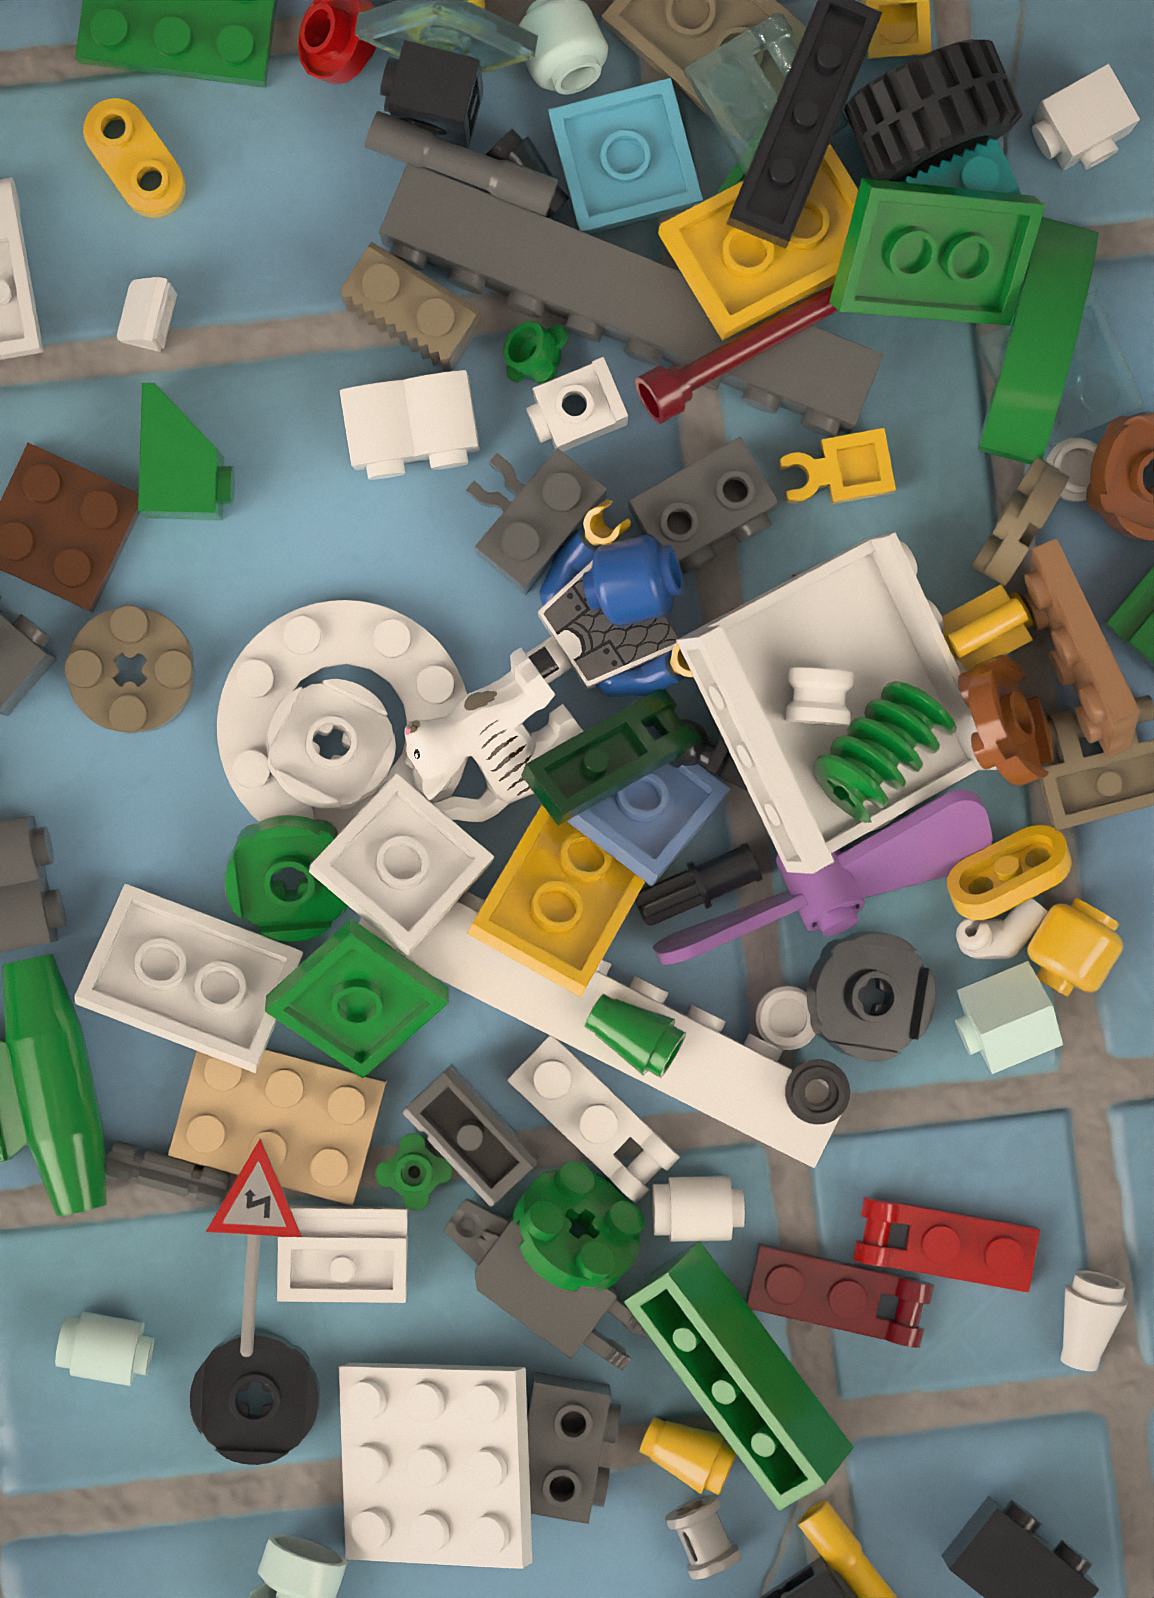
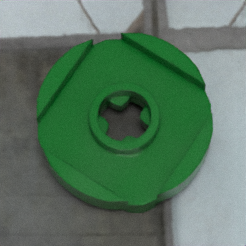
(265, 902)
(595, 1204)

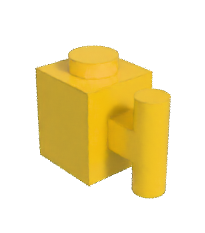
(987, 627)

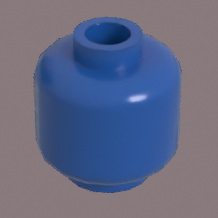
(633, 580)

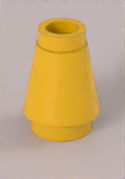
(690, 1453)

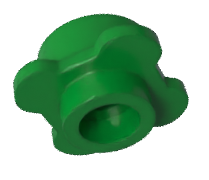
(534, 351)
(414, 1153)

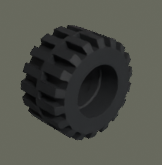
(932, 109)

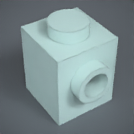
(1008, 1018)

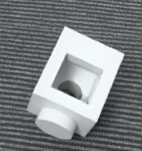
(603, 412)

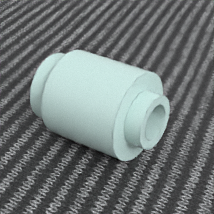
(104, 1348)

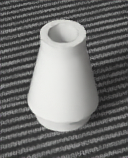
(1090, 1317)

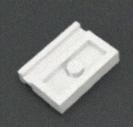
(345, 1255)

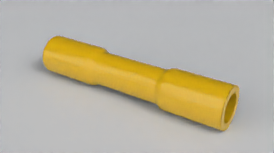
(842, 1551)

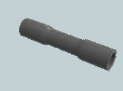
(424, 149)

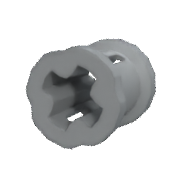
(703, 1537)

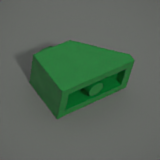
(178, 465)

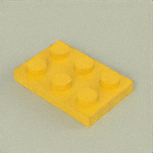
(748, 278)
(557, 903)

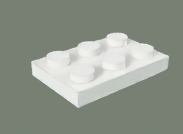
(186, 977)

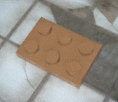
(1080, 650)

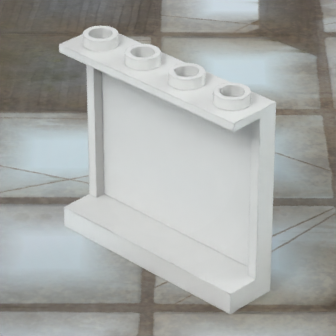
(845, 615)

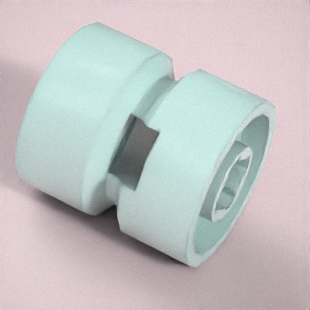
(298, 1569)

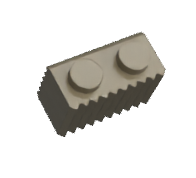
(410, 307)

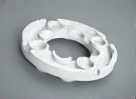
(299, 647)

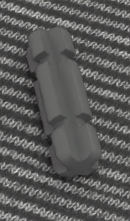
(166, 1173)

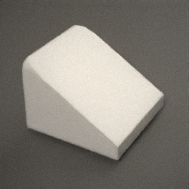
(147, 313)

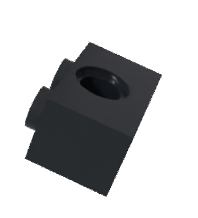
(434, 90)

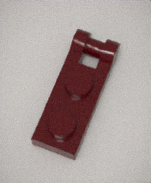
(837, 1294)

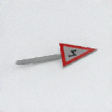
(254, 1208)

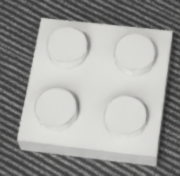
(401, 864)

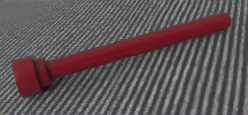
(667, 390)

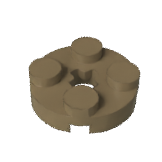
(1020, 521)
(130, 707)

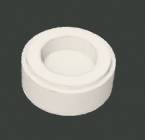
(784, 1018)

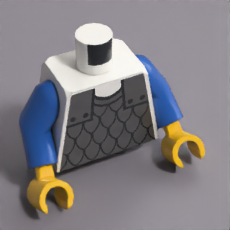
(603, 655)

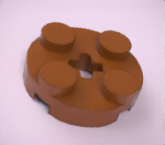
(1117, 474)
(1009, 727)

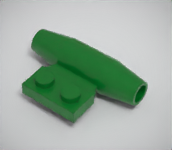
(50, 1087)

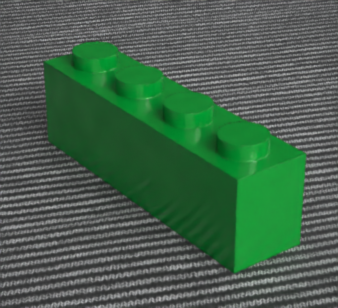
(739, 1376)

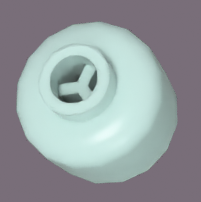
(567, 47)

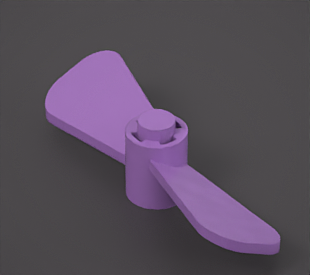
(902, 855)

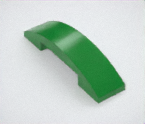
(1040, 343)

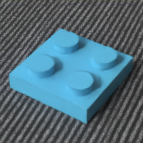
(625, 157)

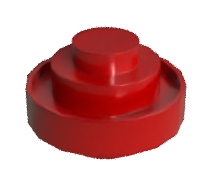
(329, 41)

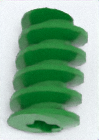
(879, 746)

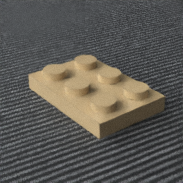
(306, 1112)

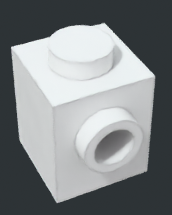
(1084, 120)

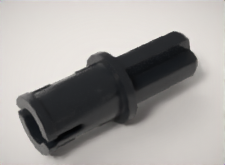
(698, 885)

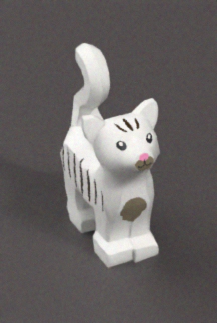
(492, 732)

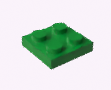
(357, 998)

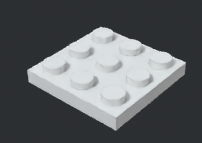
(436, 1464)

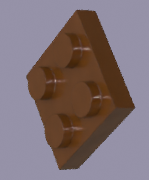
(63, 526)

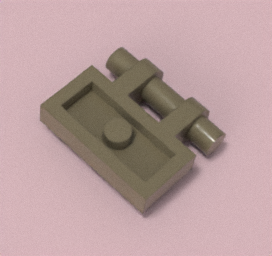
(1094, 785)

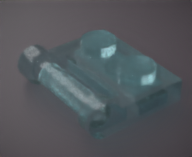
(737, 89)

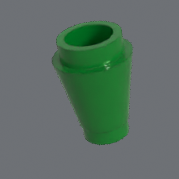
(636, 1034)

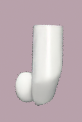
(1000, 936)

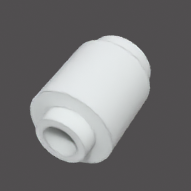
(697, 1209)

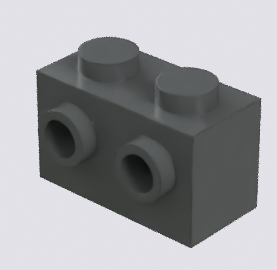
(706, 505)
(565, 1441)

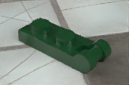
(609, 756)

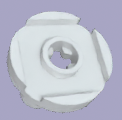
(319, 709)

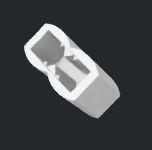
(409, 423)

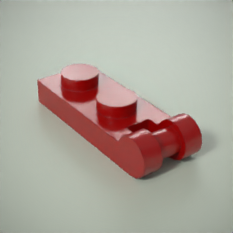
(949, 1244)

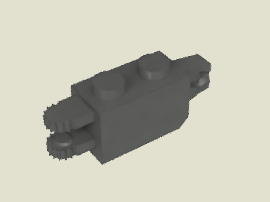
(505, 1278)

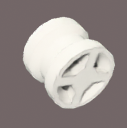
(819, 696)

